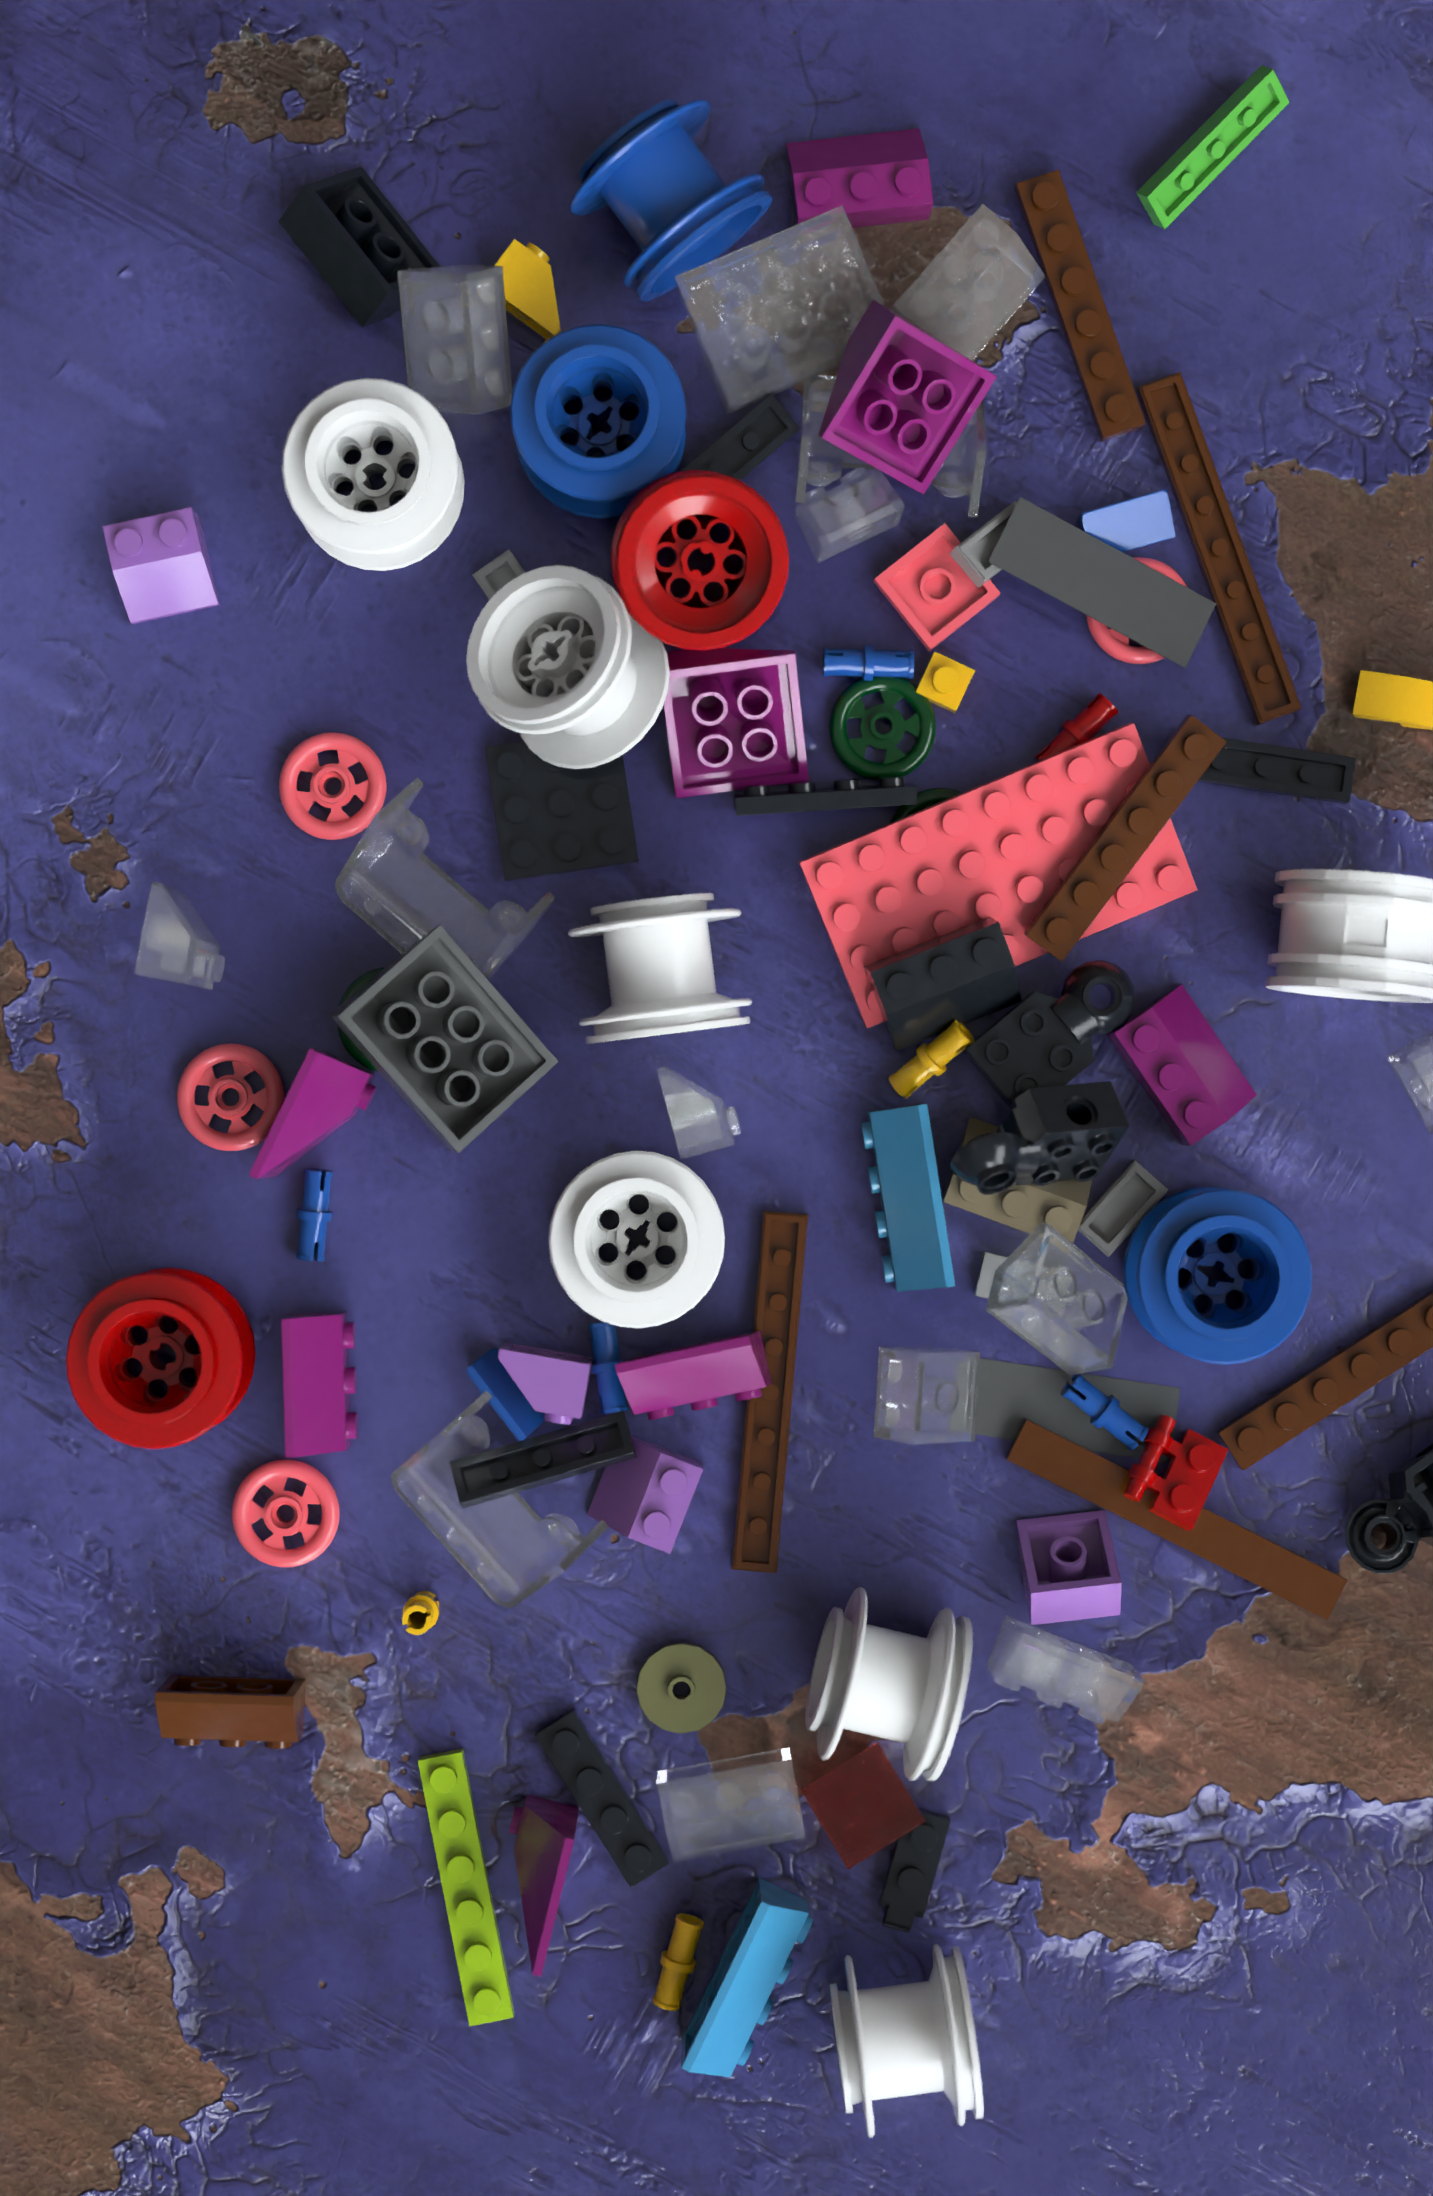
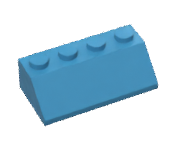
(909, 1198)
(744, 1980)

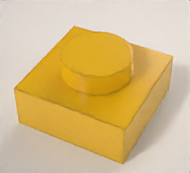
(945, 682)

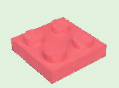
(933, 589)

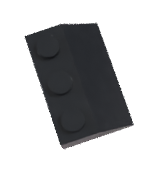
(355, 242)
(944, 981)

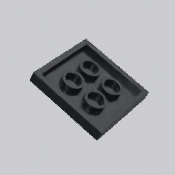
(558, 816)

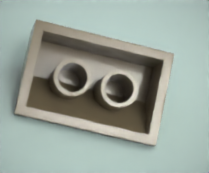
(1020, 1206)

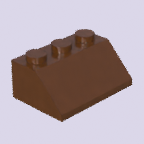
(231, 1710)

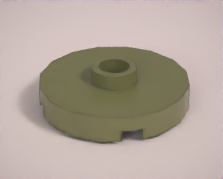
(688, 1664)

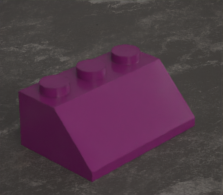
(871, 175)
(1182, 1066)
(695, 1375)
(318, 1383)

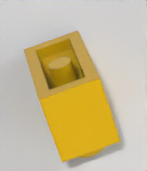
(530, 288)

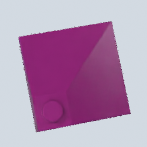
(901, 397)
(733, 720)
(318, 1103)
(542, 1857)

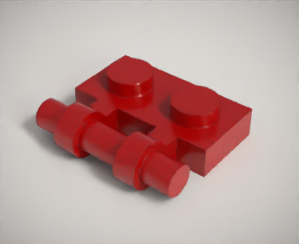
(1187, 1478)

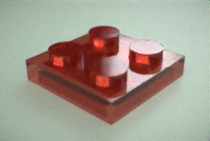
(863, 1805)

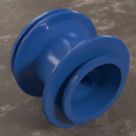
(668, 195)
(572, 369)
(1270, 1297)

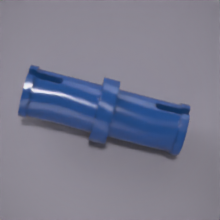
(868, 663)
(314, 1214)
(605, 1356)
(1104, 1411)

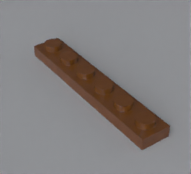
(1079, 305)
(1125, 837)
(1330, 1384)

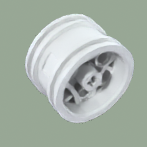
(1354, 935)

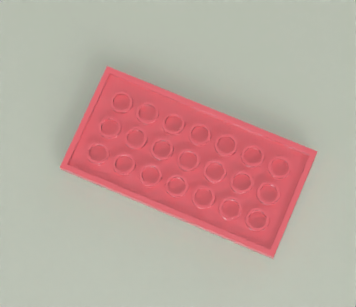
(989, 856)

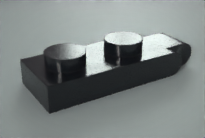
(913, 1872)

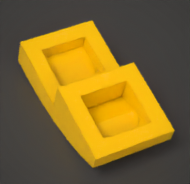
(1394, 699)

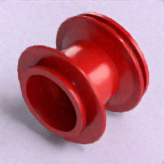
(746, 596)
(124, 1403)

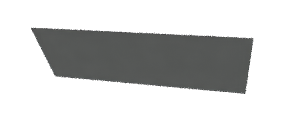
(1102, 582)
(1021, 1391)

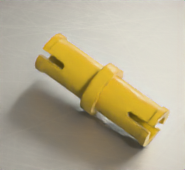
(931, 1059)
(418, 1622)
(678, 1962)

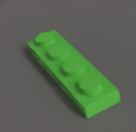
(1213, 147)

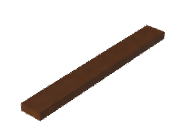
(1218, 548)
(769, 1415)
(1211, 1537)

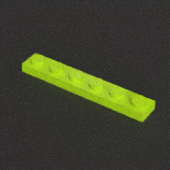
(466, 1887)

